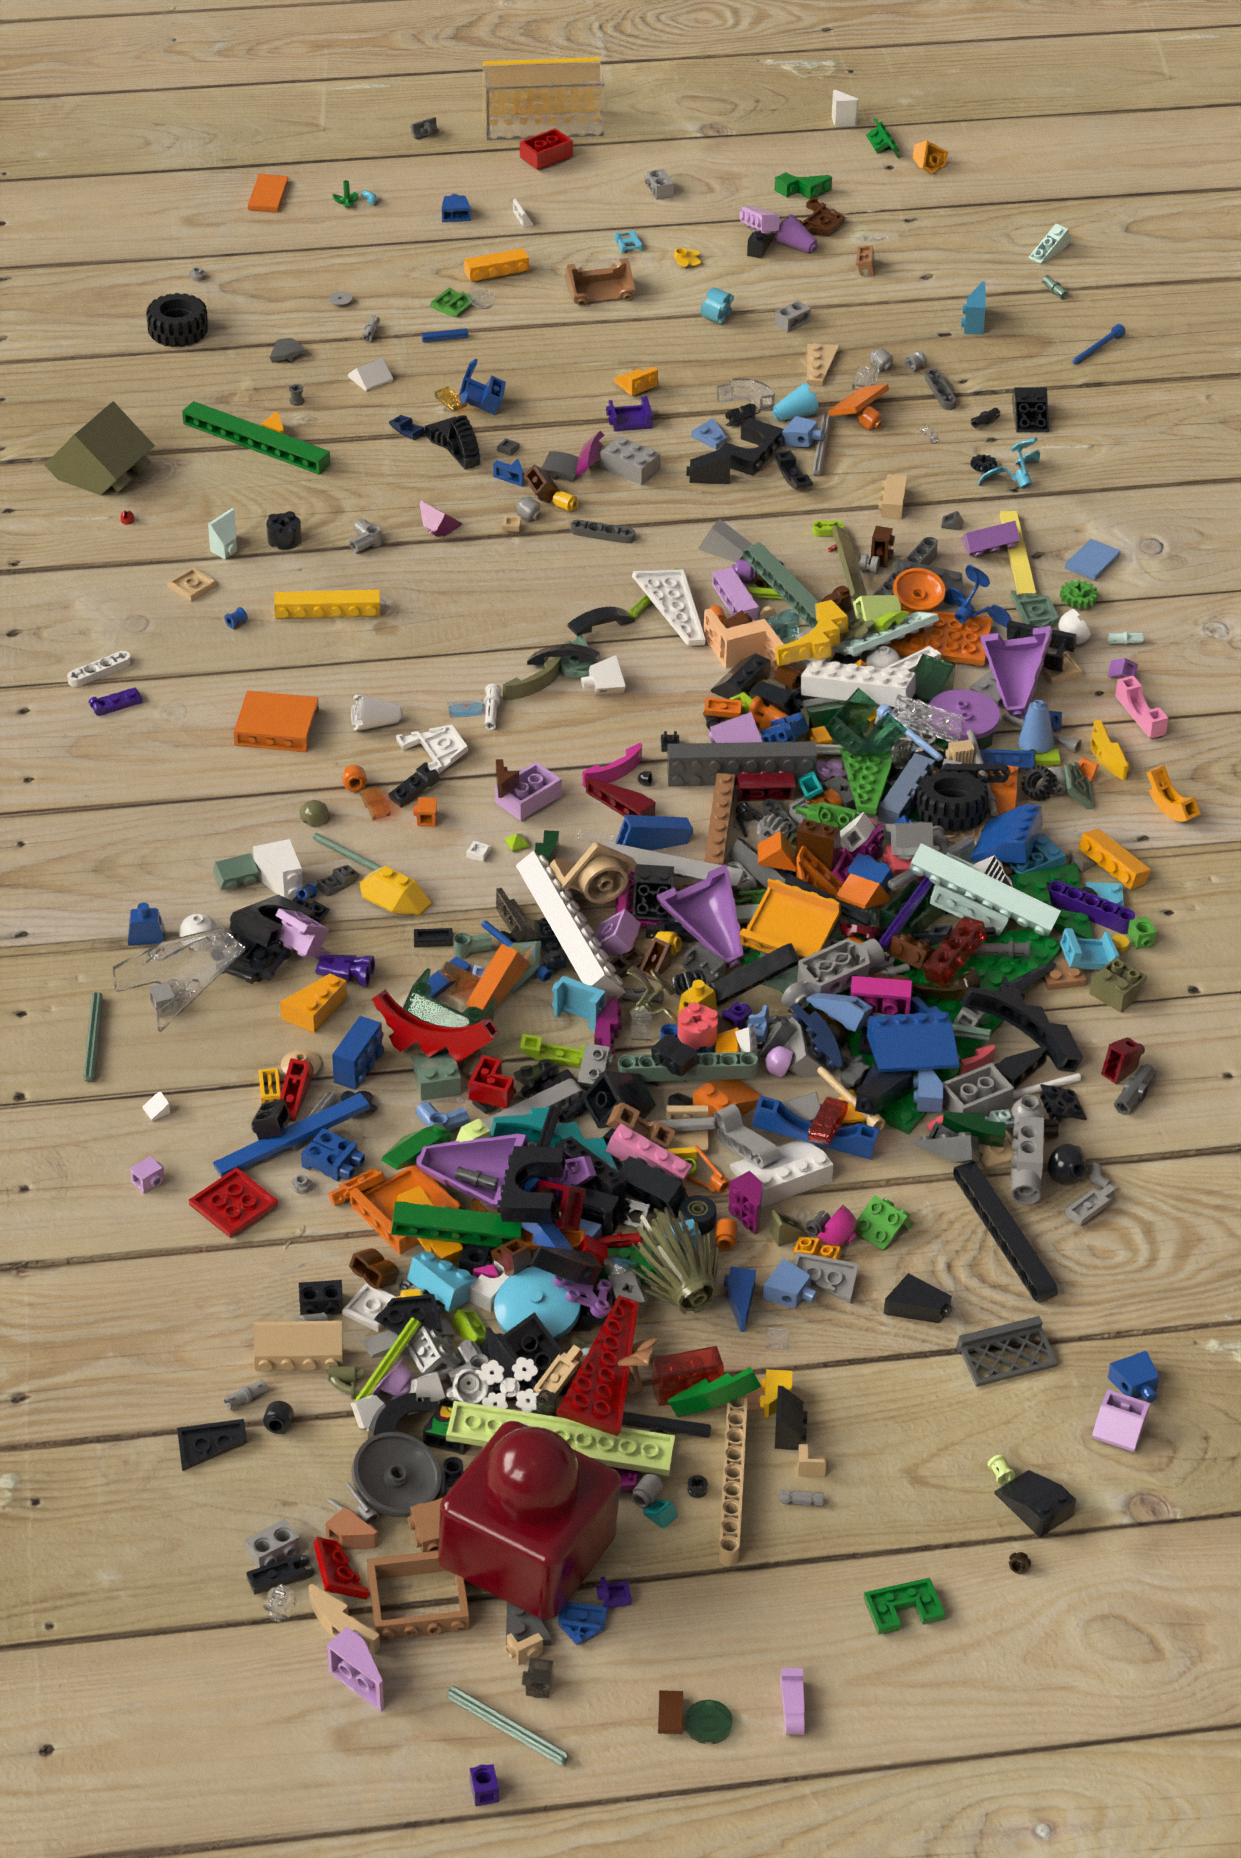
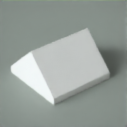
(844, 109)
(371, 375)

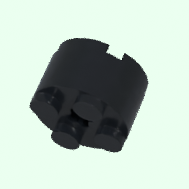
(284, 530)

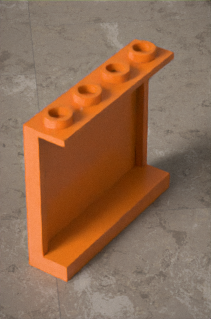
(275, 721)
(378, 1203)

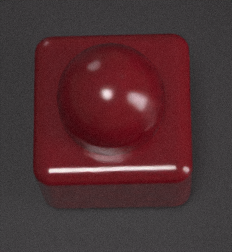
(529, 1519)

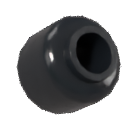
(278, 1417)

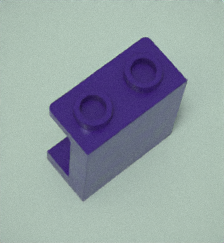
(630, 417)

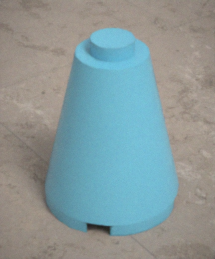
(798, 403)

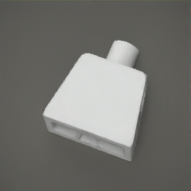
(605, 677)

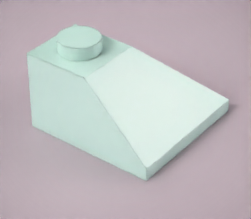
(223, 535)

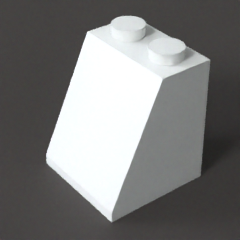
(279, 867)

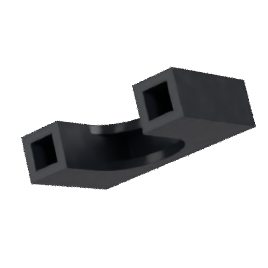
(759, 433)
(260, 921)
(524, 1164)

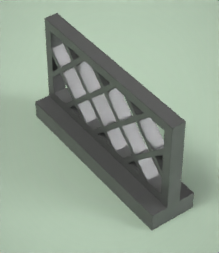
(997, 1337)

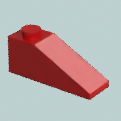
(296, 1085)

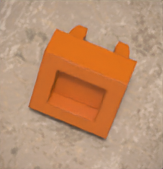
(1088, 768)

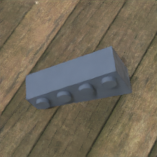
(903, 795)

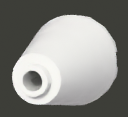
(374, 713)

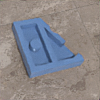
(710, 434)

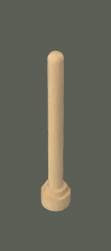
(873, 1121)

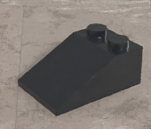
(534, 1342)
(1037, 1501)

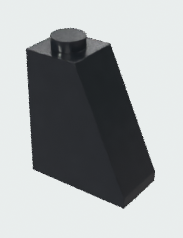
(711, 467)
(777, 696)
(918, 1301)

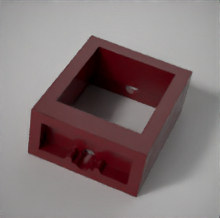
(571, 1198)

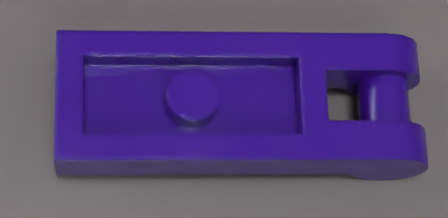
(115, 701)

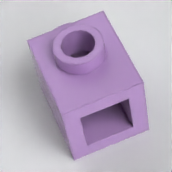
(147, 1174)

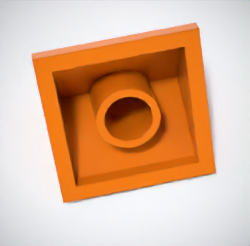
(776, 853)
(862, 892)

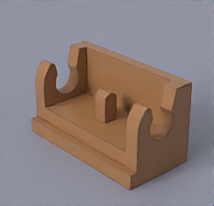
(865, 259)

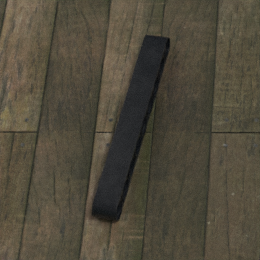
(1005, 1231)

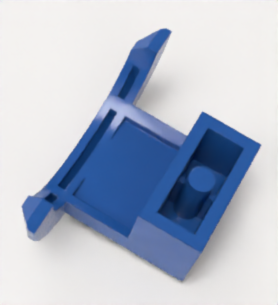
(476, 394)

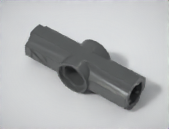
(1135, 1089)

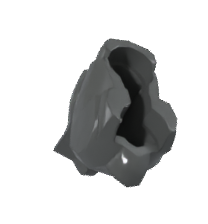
(854, 1072)

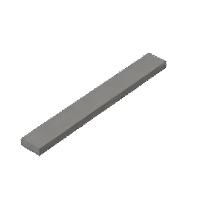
(683, 867)

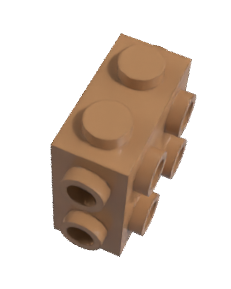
(425, 1523)

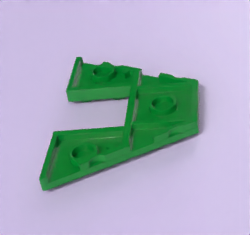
(1036, 885)

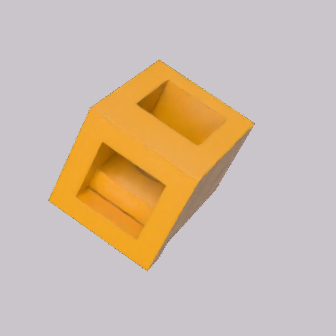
(820, 736)

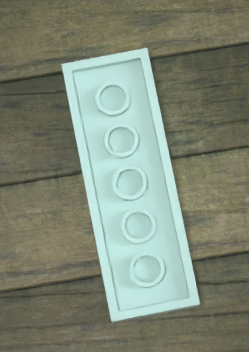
(909, 625)

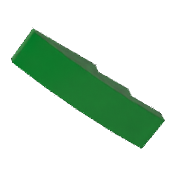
(714, 1394)

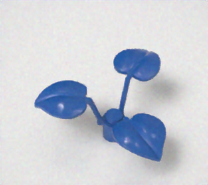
(966, 610)

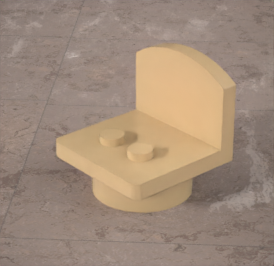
(598, 873)

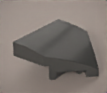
(285, 349)

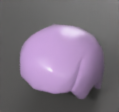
(778, 1061)

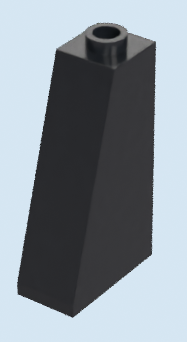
(882, 1089)

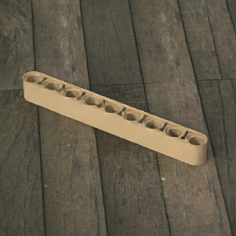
(733, 1482)

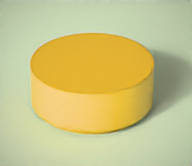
(1121, 942)

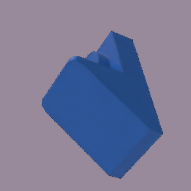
(510, 473)

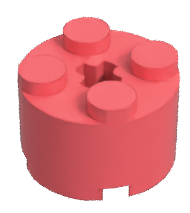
(697, 1026)

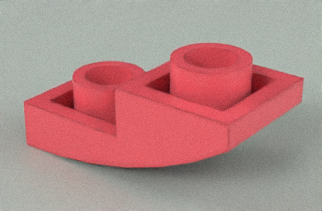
(982, 1057)

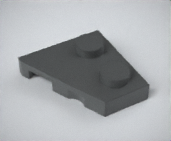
(524, 1625)

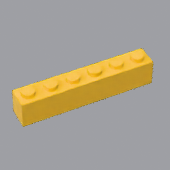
(327, 604)

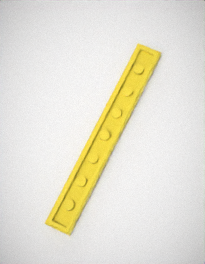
(1019, 558)

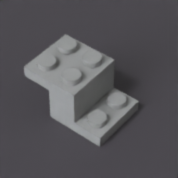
(908, 837)

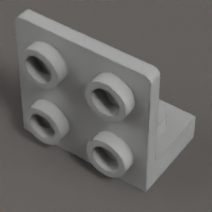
(432, 1349)

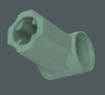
(466, 944)

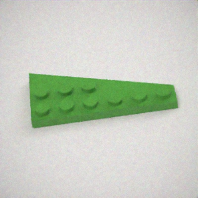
(867, 779)

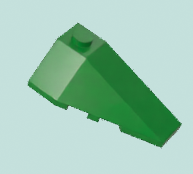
(410, 1146)

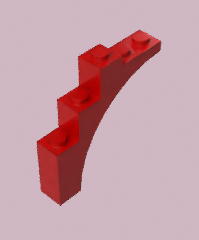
(432, 1038)

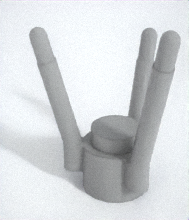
(364, 1510)

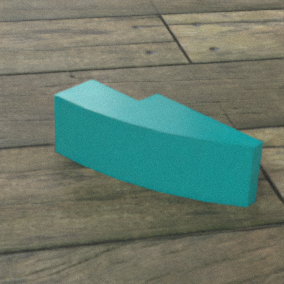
(810, 785)

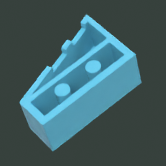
(442, 1279)

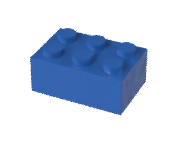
(357, 1052)

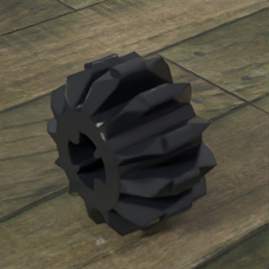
(684, 980)

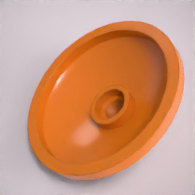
(919, 589)

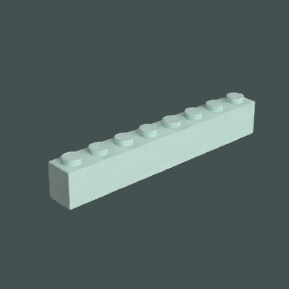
(984, 889)

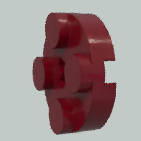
(852, 930)

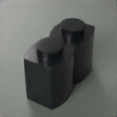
(674, 1055)

